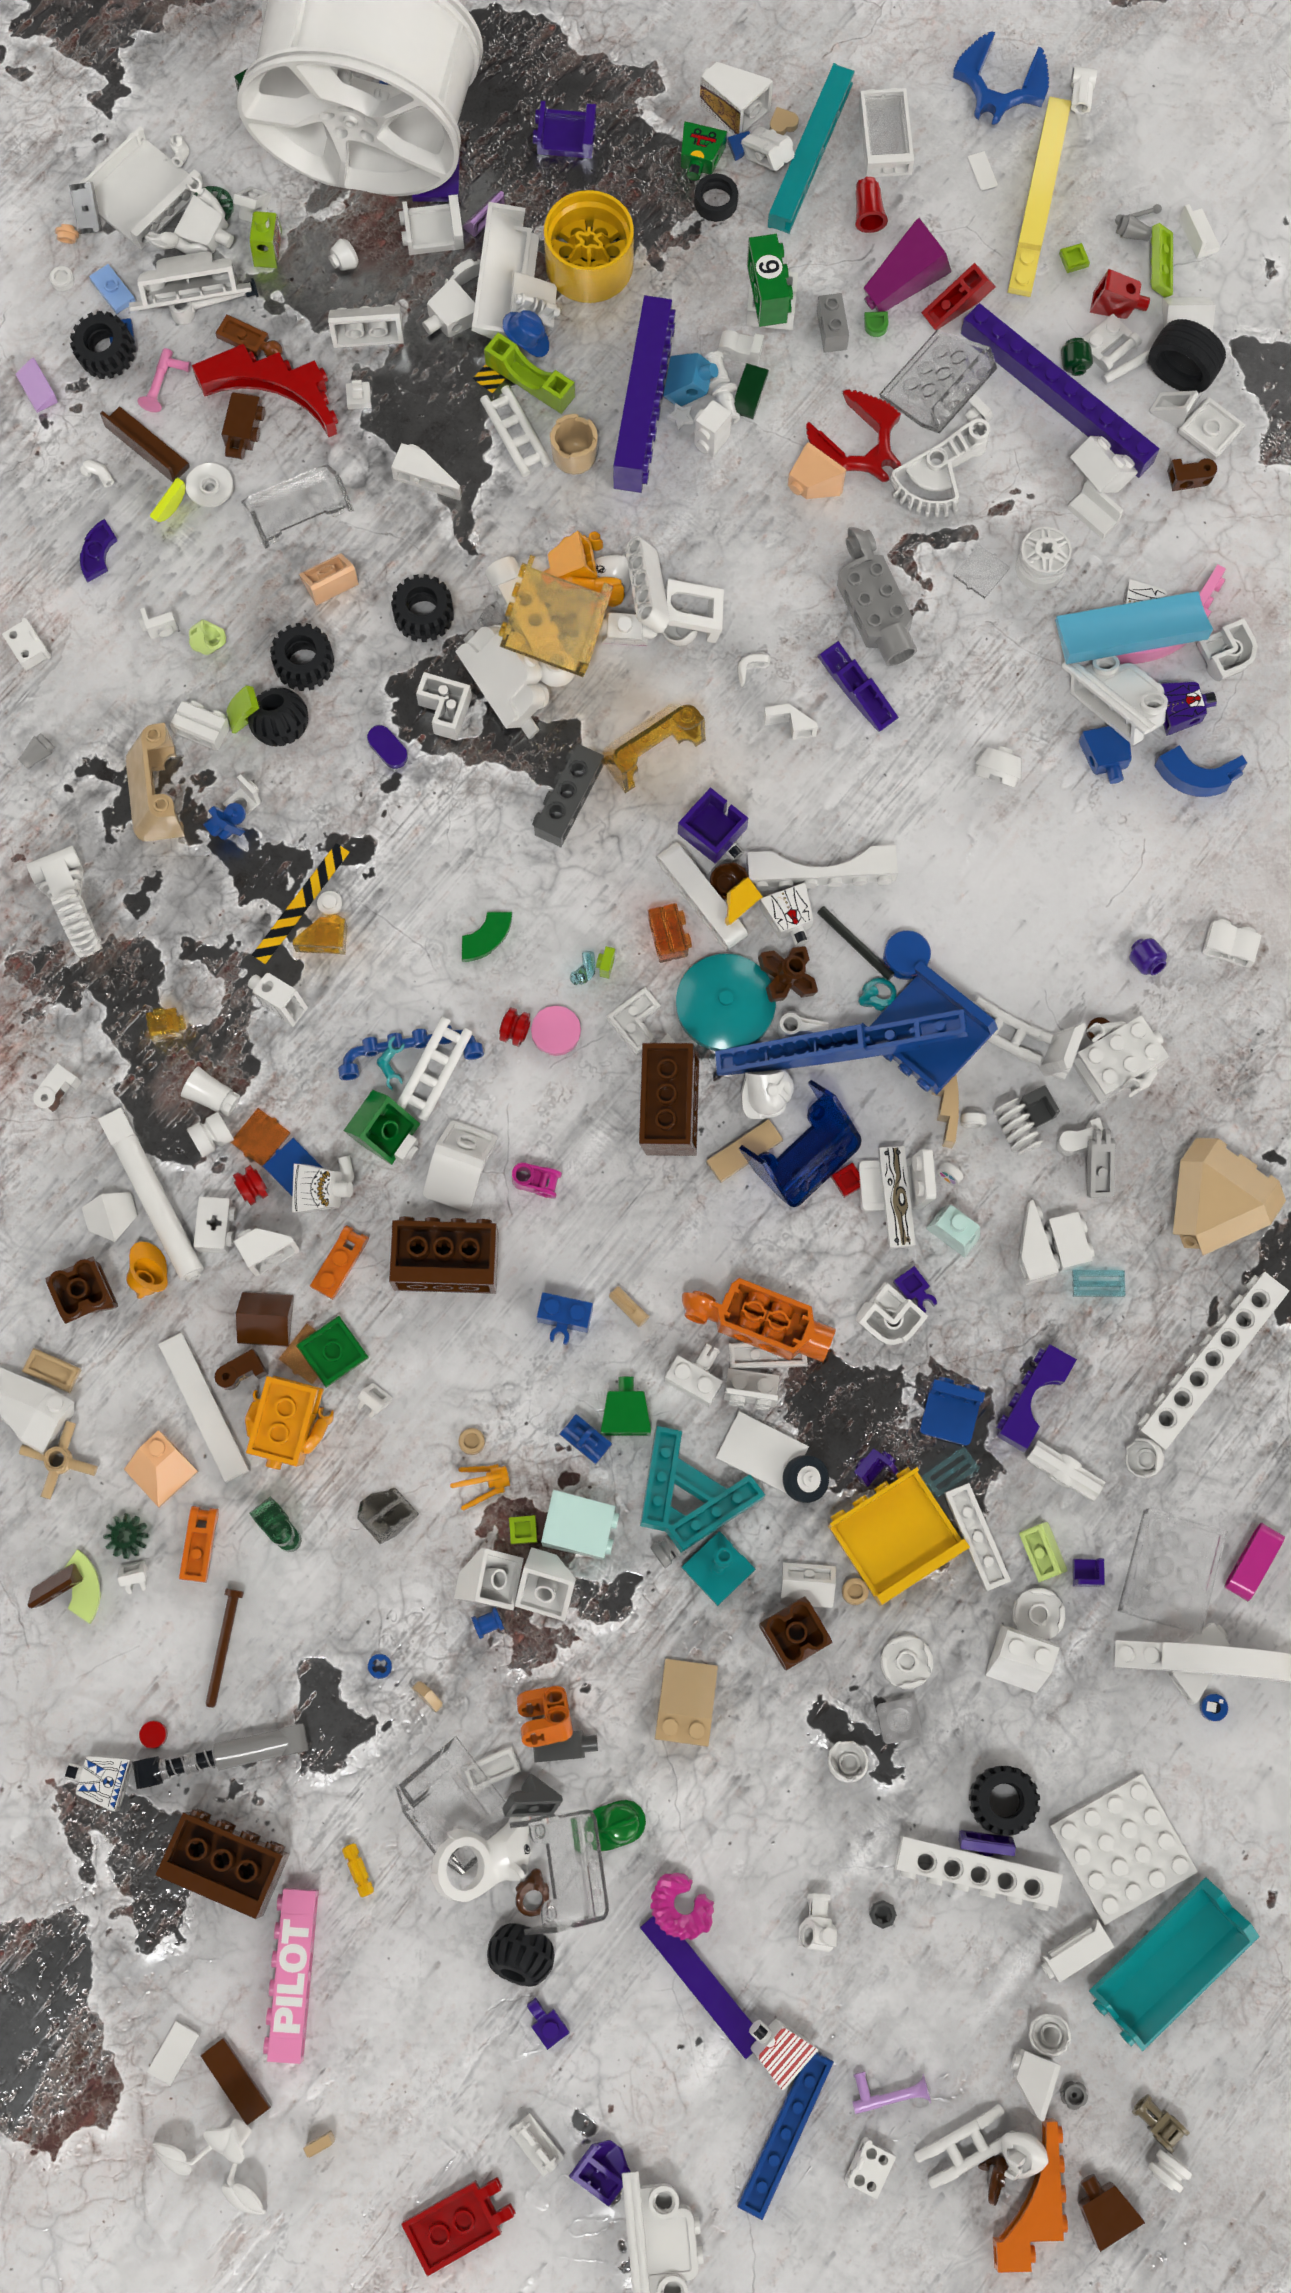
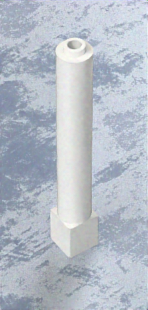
(151, 1194)

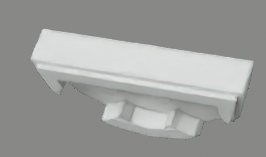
(465, 271)

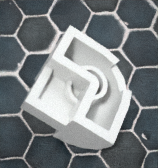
(1229, 650)
(890, 1316)

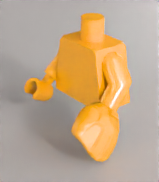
(575, 563)

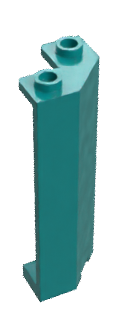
(1173, 1964)

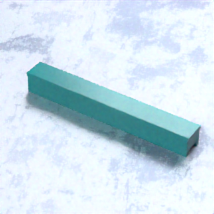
(811, 149)

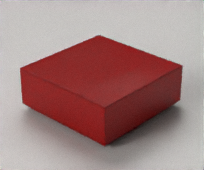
(847, 1180)

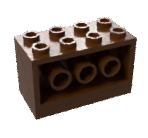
(669, 1099)
(448, 1272)
(209, 1876)

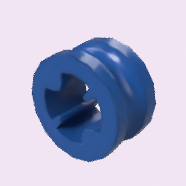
(378, 1674)

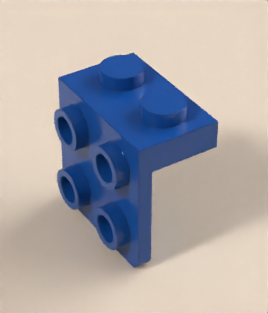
(951, 1411)

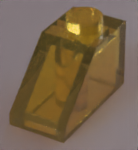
(323, 936)

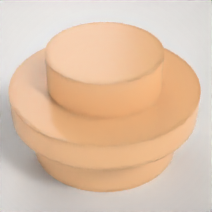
(66, 234)

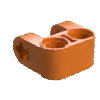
(557, 1721)

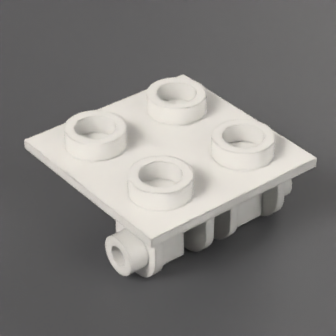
(536, 296)

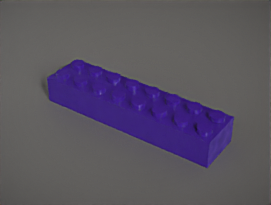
(644, 394)

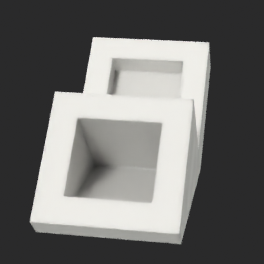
(800, 724)

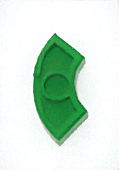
(488, 937)

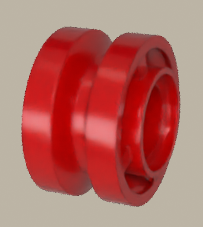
(514, 1027)
(250, 1185)

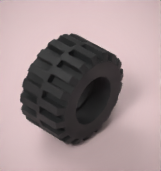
(92, 331)
(421, 590)
(299, 639)
(1027, 1805)

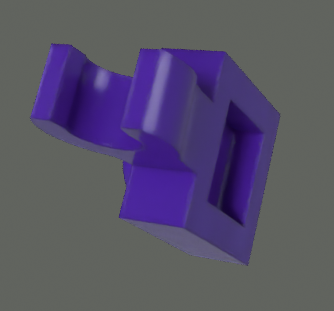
(548, 2025)

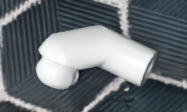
(91, 467)
(346, 1169)

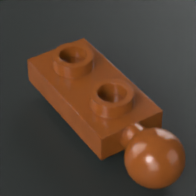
(255, 340)

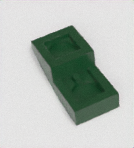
(750, 390)

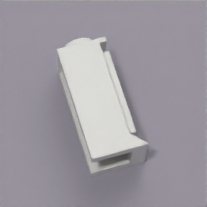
(1076, 1952)

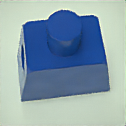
(1106, 752)

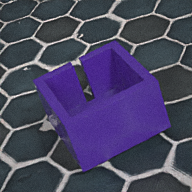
(709, 828)

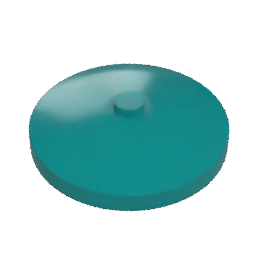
(724, 1002)

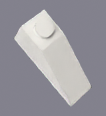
(418, 469)

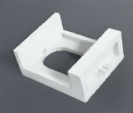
(710, 624)

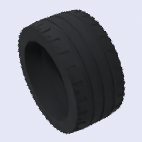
(1183, 340)

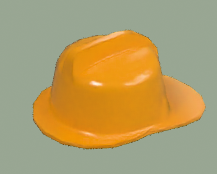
(146, 1269)

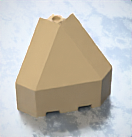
(1222, 1197)

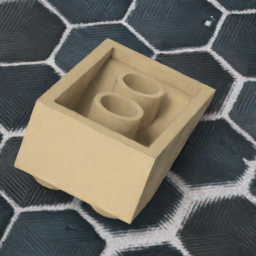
(686, 1702)

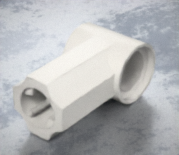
(1083, 85)
(802, 1026)

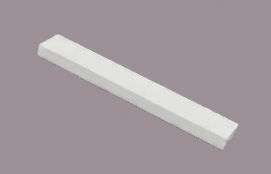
(203, 1407)

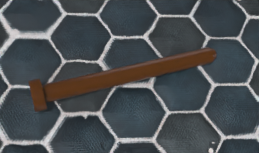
(222, 1647)

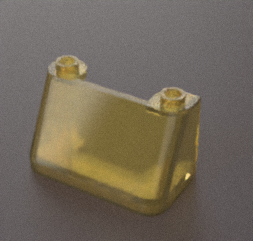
(678, 720)

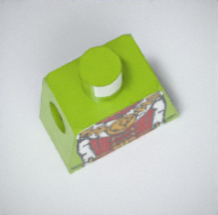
(265, 231)

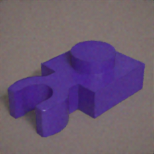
(913, 1286)

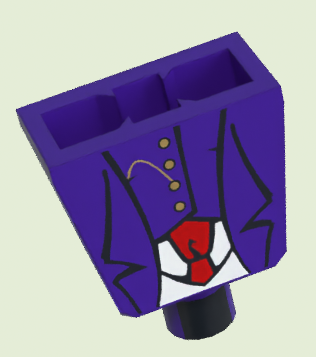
(1185, 705)

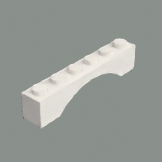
(874, 865)

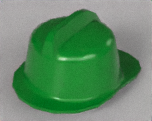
(619, 1824)

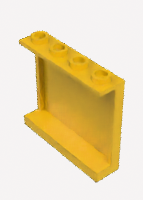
(896, 1535)

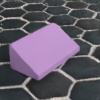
(478, 220)
(36, 386)

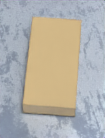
(51, 1370)

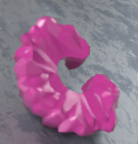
(668, 1918)

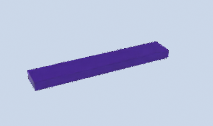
(703, 1986)

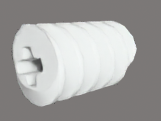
(1017, 1127)

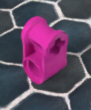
(537, 1180)

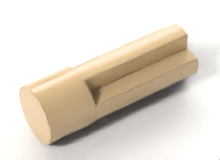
(628, 1306)

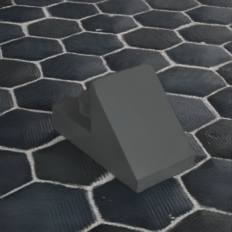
(533, 1800)

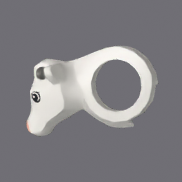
(498, 1859)

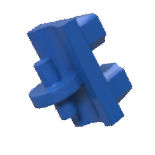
(225, 821)
(585, 1439)

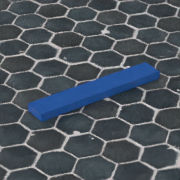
(784, 2136)

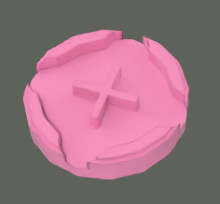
(555, 1030)

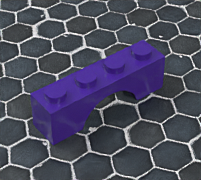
(1051, 1369)

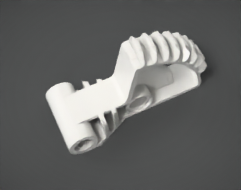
(962, 445)
(61, 880)

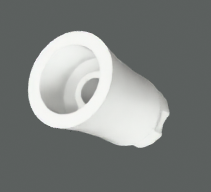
(210, 1092)

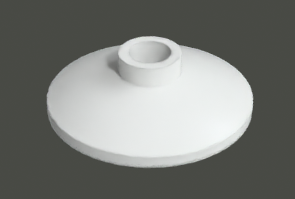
(207, 476)

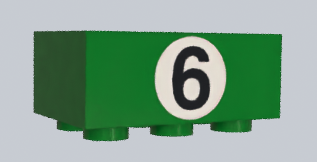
(768, 280)

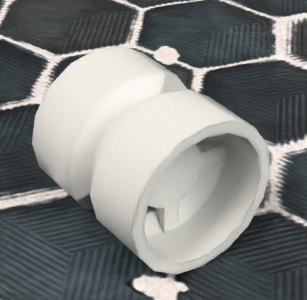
(210, 1134)

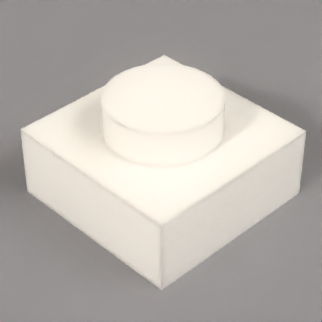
(407, 1150)

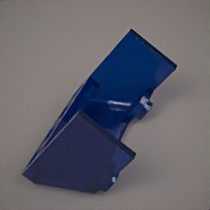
(813, 1155)

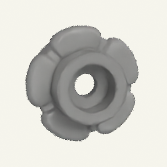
(1079, 2100)

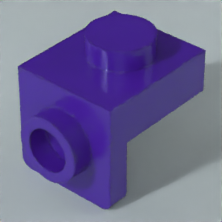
(871, 1466)

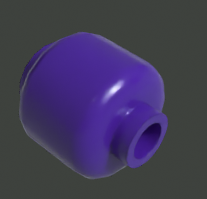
(1148, 956)

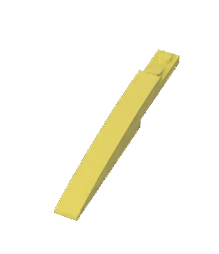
(1039, 197)

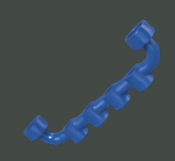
(419, 1040)

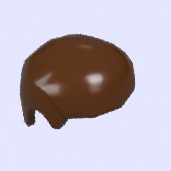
(727, 877)

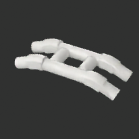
(1022, 1029)
(949, 2144)

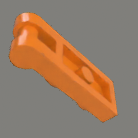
(339, 1263)
(198, 1545)

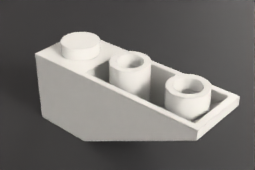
(1035, 1254)

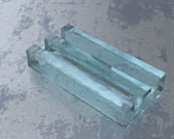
(1098, 1293)
(932, 1484)

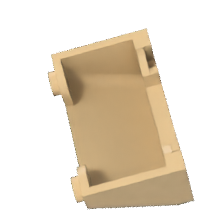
(151, 813)

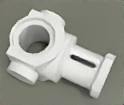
(817, 1930)

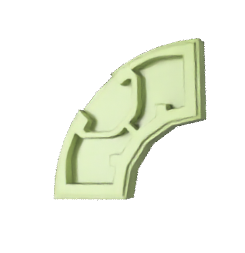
(87, 1593)

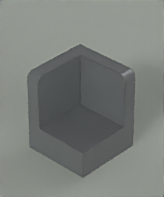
(1040, 1106)

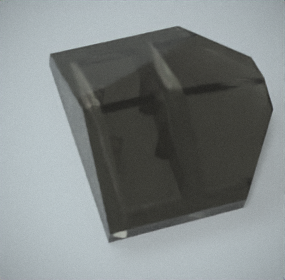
(385, 1514)

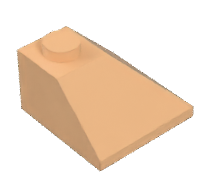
(816, 475)
(159, 1468)

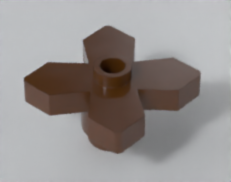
(788, 974)

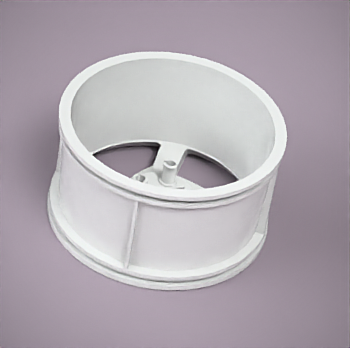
(351, 128)

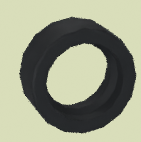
(721, 182)

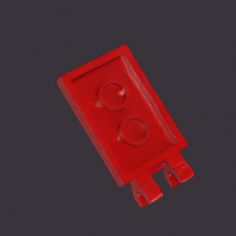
(456, 2225)

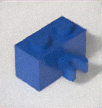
(564, 1314)

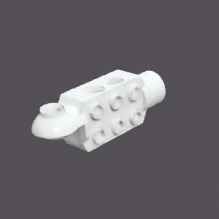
(502, 577)

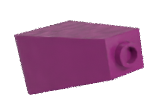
(908, 269)

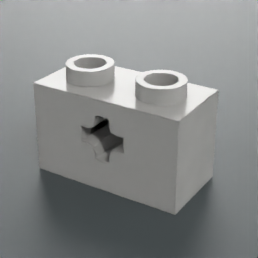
(832, 322)

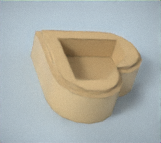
(784, 121)
(427, 1696)

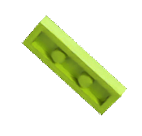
(1162, 260)

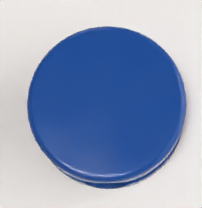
(904, 952)

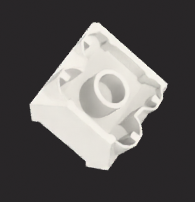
(1062, 1052)

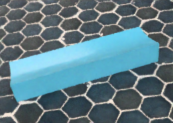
(1133, 627)

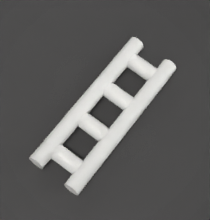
(512, 444)
(431, 1053)

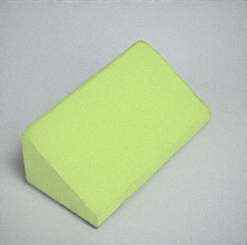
(1043, 1551)

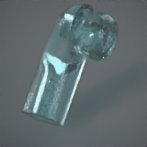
(586, 971)

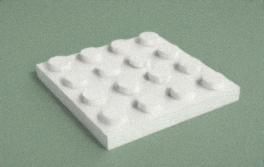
(1123, 1849)

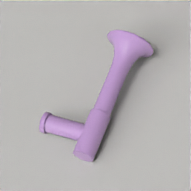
(870, 2102)

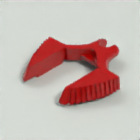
(881, 418)

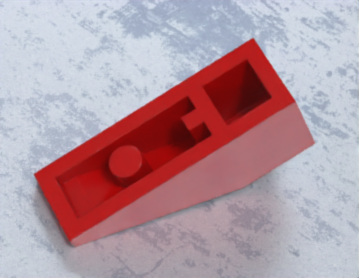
(959, 297)

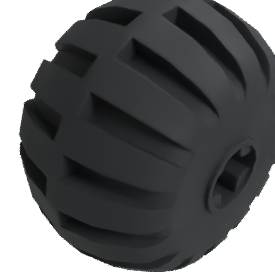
(280, 717)
(519, 1956)

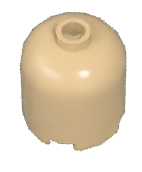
(574, 444)

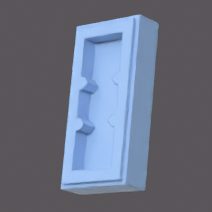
(112, 288)

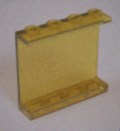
(554, 620)

